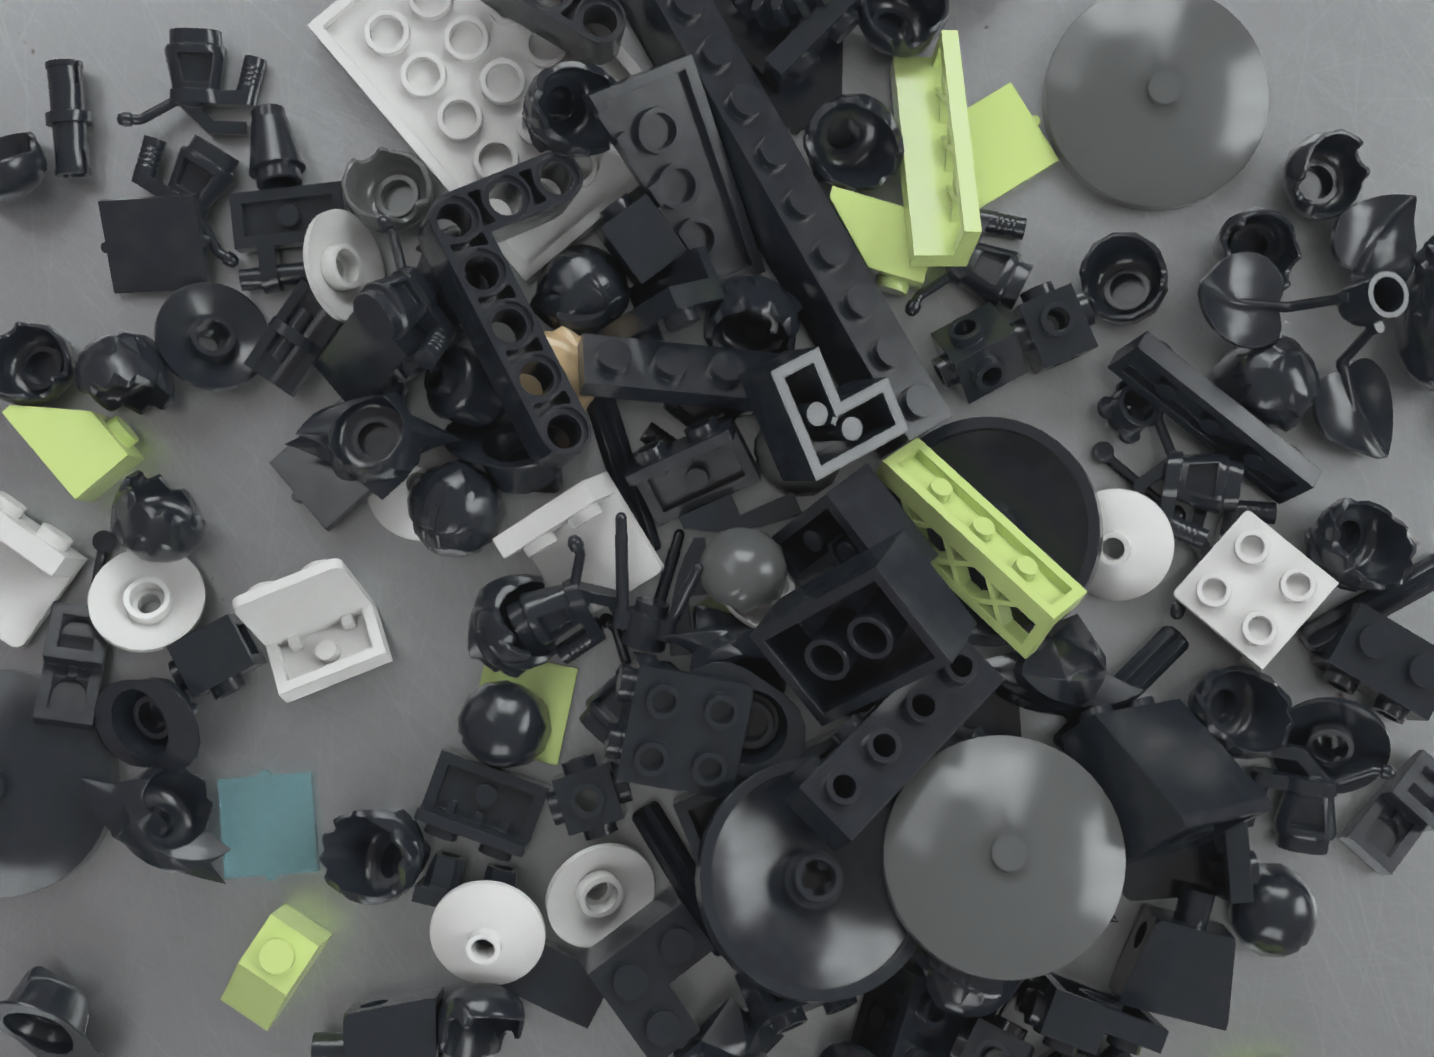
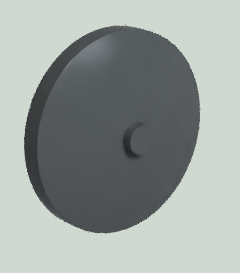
(1155, 101)
(1003, 858)

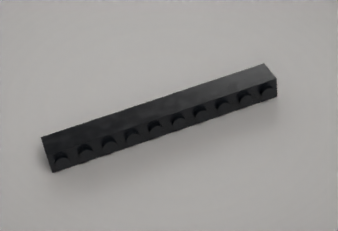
(792, 214)

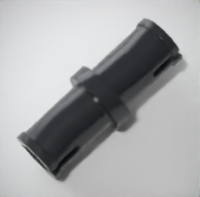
(68, 118)

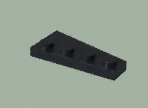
(678, 159)

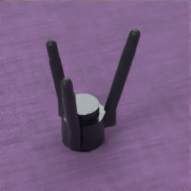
(649, 617)

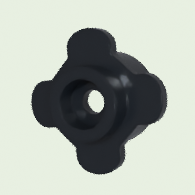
(1141, 412)

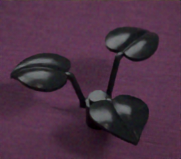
(1379, 245)

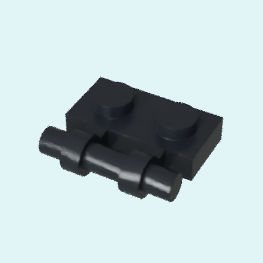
(275, 221)

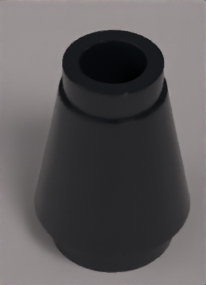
(273, 149)

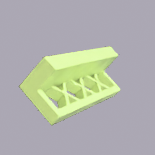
(937, 156)
(984, 539)

